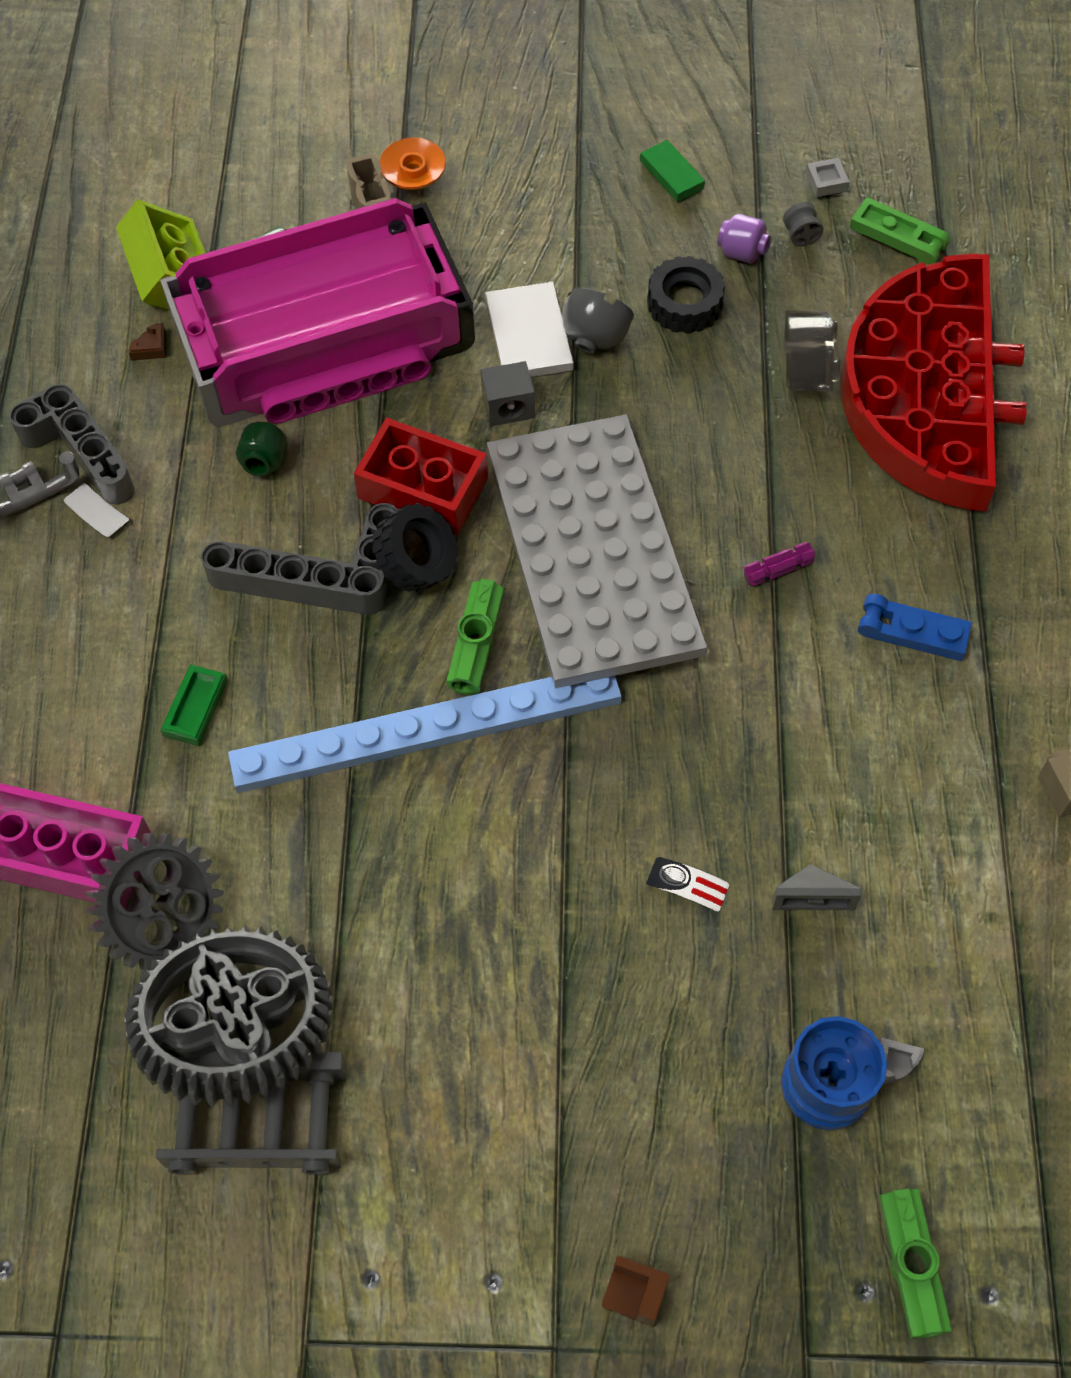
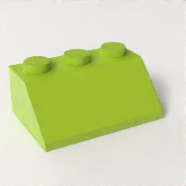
(156, 247)

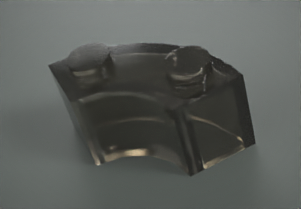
(810, 350)

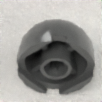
(594, 321)

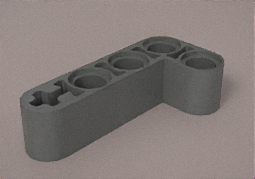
(61, 414)

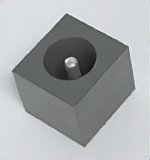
(508, 393)

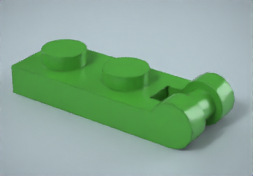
(900, 231)

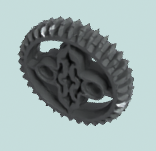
(237, 1039)

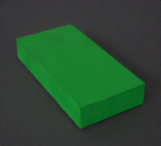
(672, 170)
(194, 705)

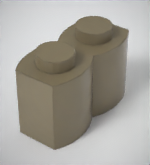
(366, 181)

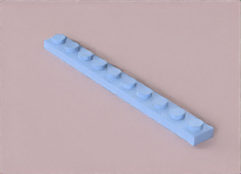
(416, 730)

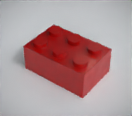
(421, 468)

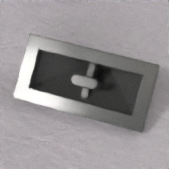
(815, 890)

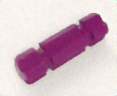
(779, 564)

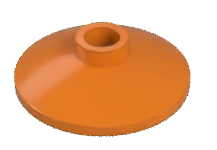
(412, 163)

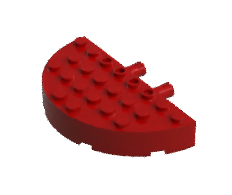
(923, 380)

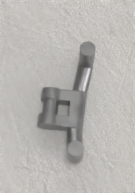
(39, 490)

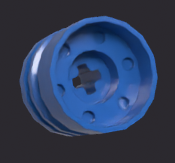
(850, 1059)

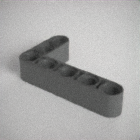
(312, 571)

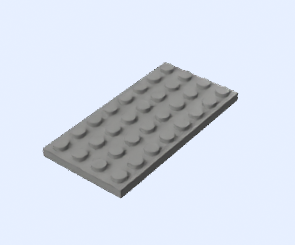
(594, 552)

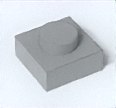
(827, 177)

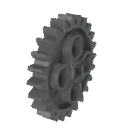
(183, 877)

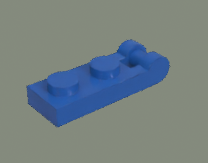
(914, 628)

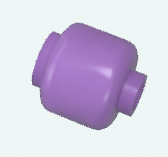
(744, 238)

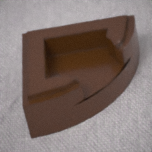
(149, 344)

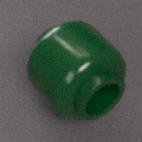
(261, 448)

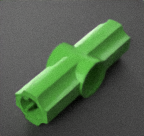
(472, 654)
(919, 1293)

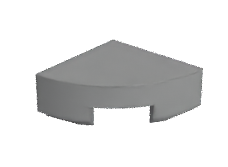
(900, 1059)

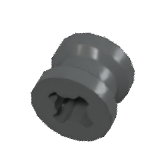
(803, 224)

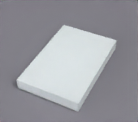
(529, 328)

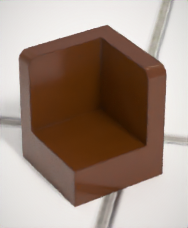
(635, 1291)

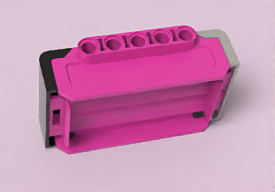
(320, 313)

